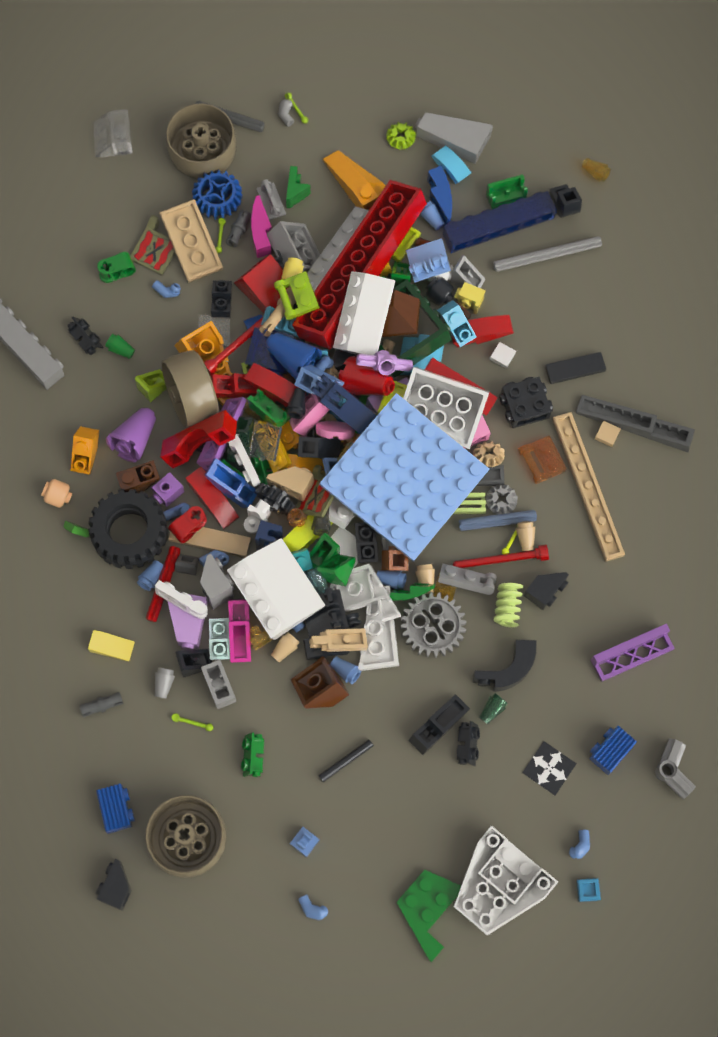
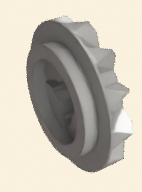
(501, 507)

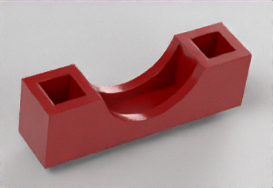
(180, 446)

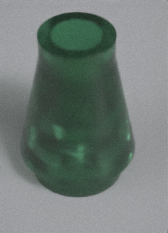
(493, 707)

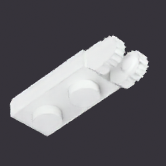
(242, 458)
(181, 600)

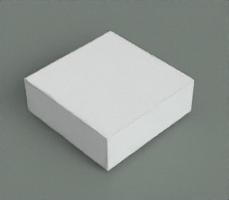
(502, 355)

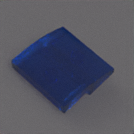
(260, 355)

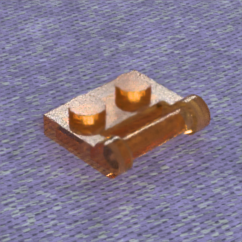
(547, 456)

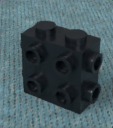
(525, 402)

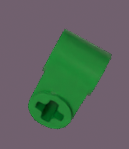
(116, 266)

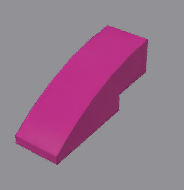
(260, 228)
(239, 630)

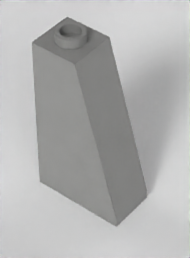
(462, 136)

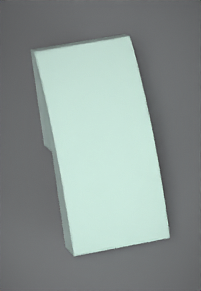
(219, 639)

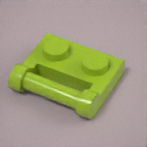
(302, 292)

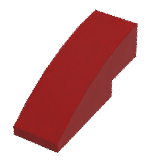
(489, 328)
(270, 383)
(232, 386)
(212, 498)

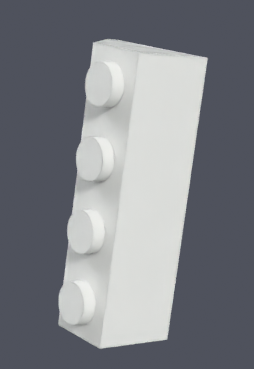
(363, 314)

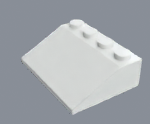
(447, 403)
(276, 588)

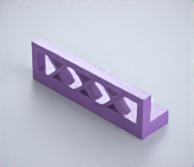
(211, 449)
(632, 644)

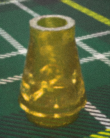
(598, 170)

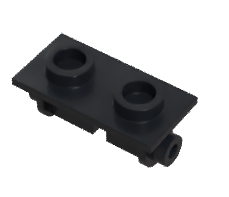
(90, 340)
(469, 752)

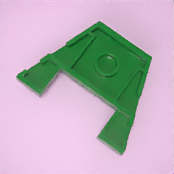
(424, 905)

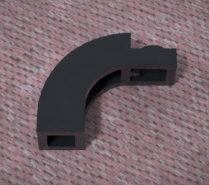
(505, 679)

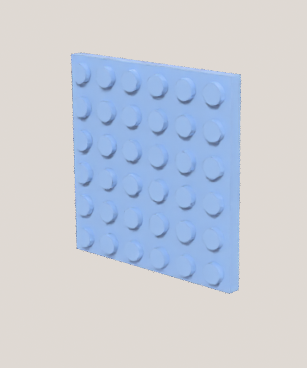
(404, 477)

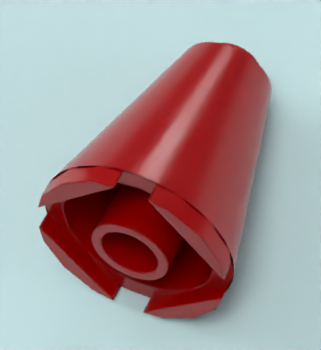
(365, 380)

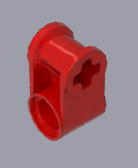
(186, 525)

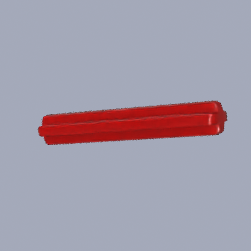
(165, 576)

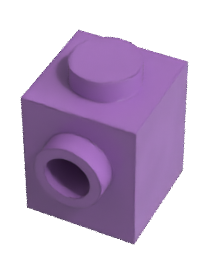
(167, 490)

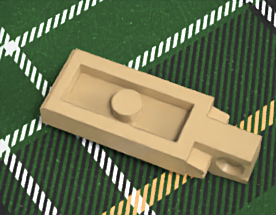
(340, 640)

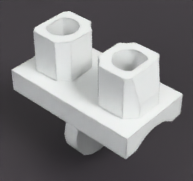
(255, 515)

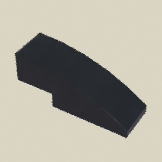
(439, 724)

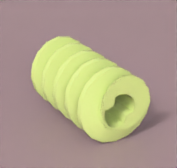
(506, 604)

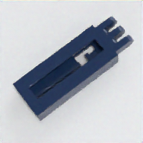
(352, 411)

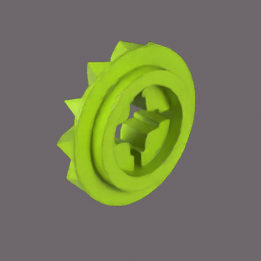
(401, 142)

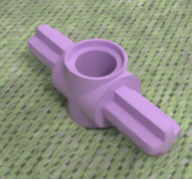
(376, 360)

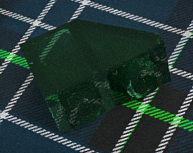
(244, 431)

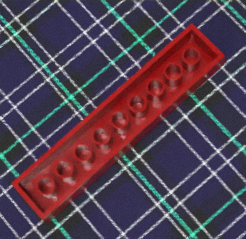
(365, 252)

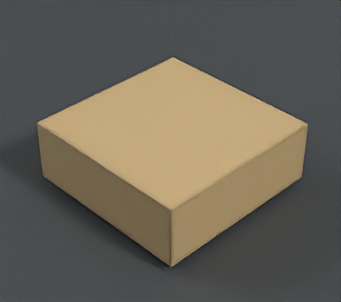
(607, 433)

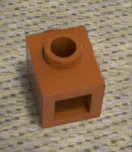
(394, 559)

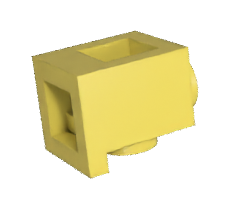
(470, 296)

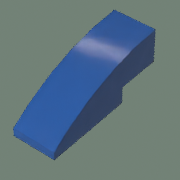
(440, 192)
(230, 483)

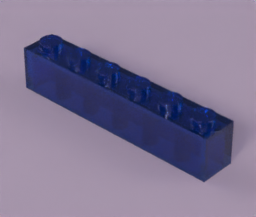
(499, 221)

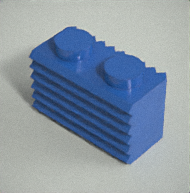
(612, 750)
(114, 808)

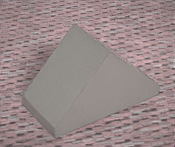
(466, 272)

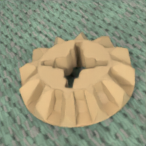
(489, 460)

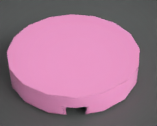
(334, 428)

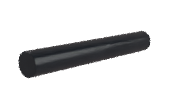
(346, 760)

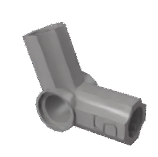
(671, 758)

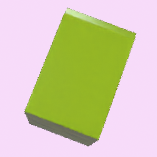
(151, 384)

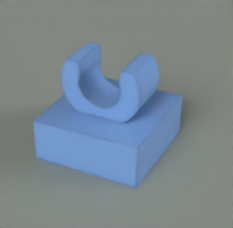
(304, 841)

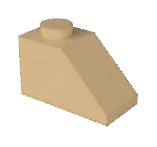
(293, 481)

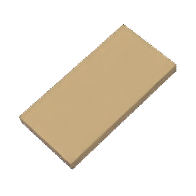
(191, 240)

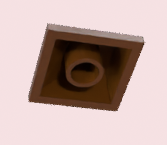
(402, 315)
(319, 685)

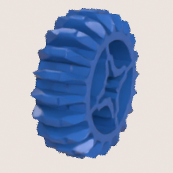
(219, 186)

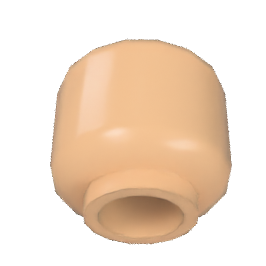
(56, 493)

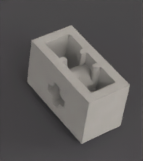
(218, 684)

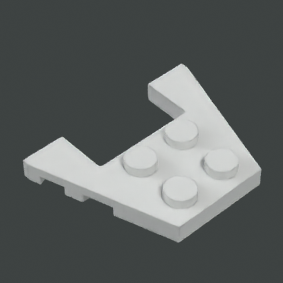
(366, 589)

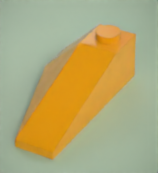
(356, 181)
(208, 345)

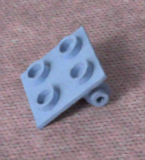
(428, 260)

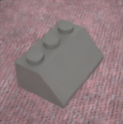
(295, 242)

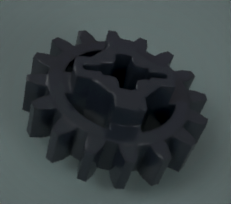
(276, 498)

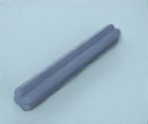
(497, 520)

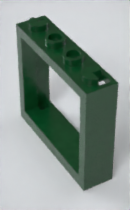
(432, 342)

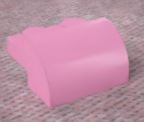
(313, 414)

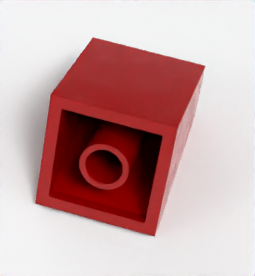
(259, 283)

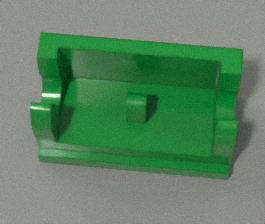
(506, 191)
(267, 409)

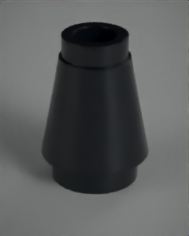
(296, 404)

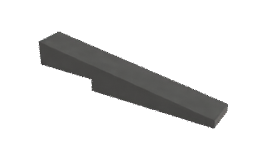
(637, 422)

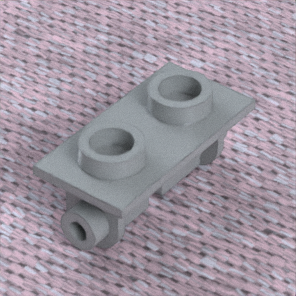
(271, 200)

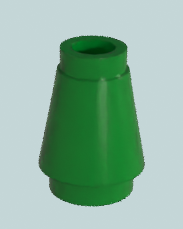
(119, 346)

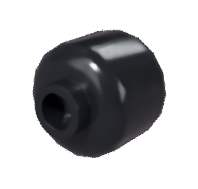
(439, 291)

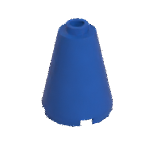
(292, 353)

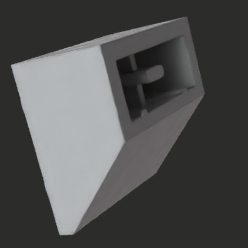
(214, 584)

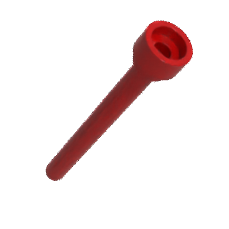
(212, 364)
(538, 553)

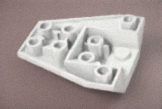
(500, 883)

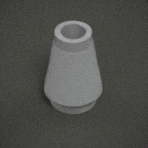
(163, 682)

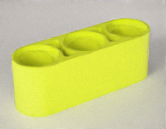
(301, 536)

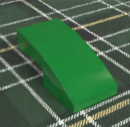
(416, 590)

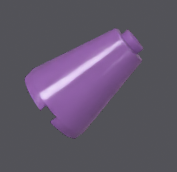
(132, 435)

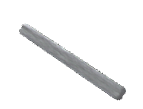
(548, 253)

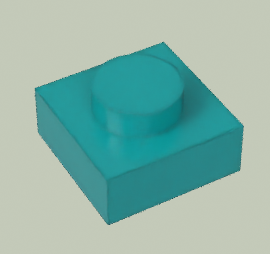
(303, 558)

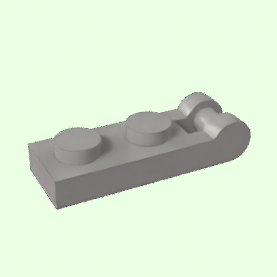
(467, 579)

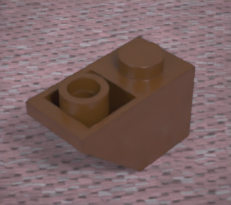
(138, 477)

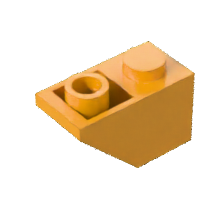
(84, 449)

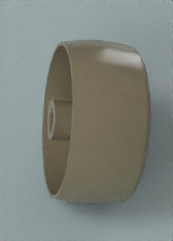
(195, 126)
(189, 387)
(196, 861)

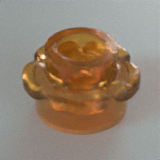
(296, 513)

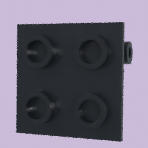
(330, 616)

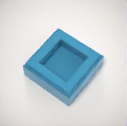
(588, 890)

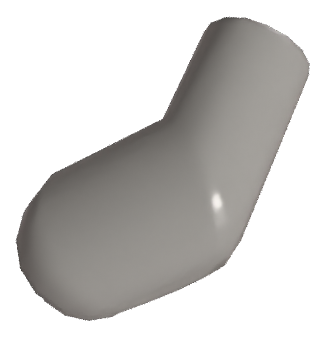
(283, 112)

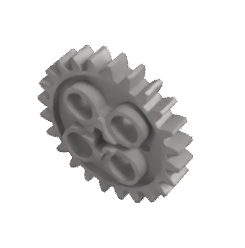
(417, 634)

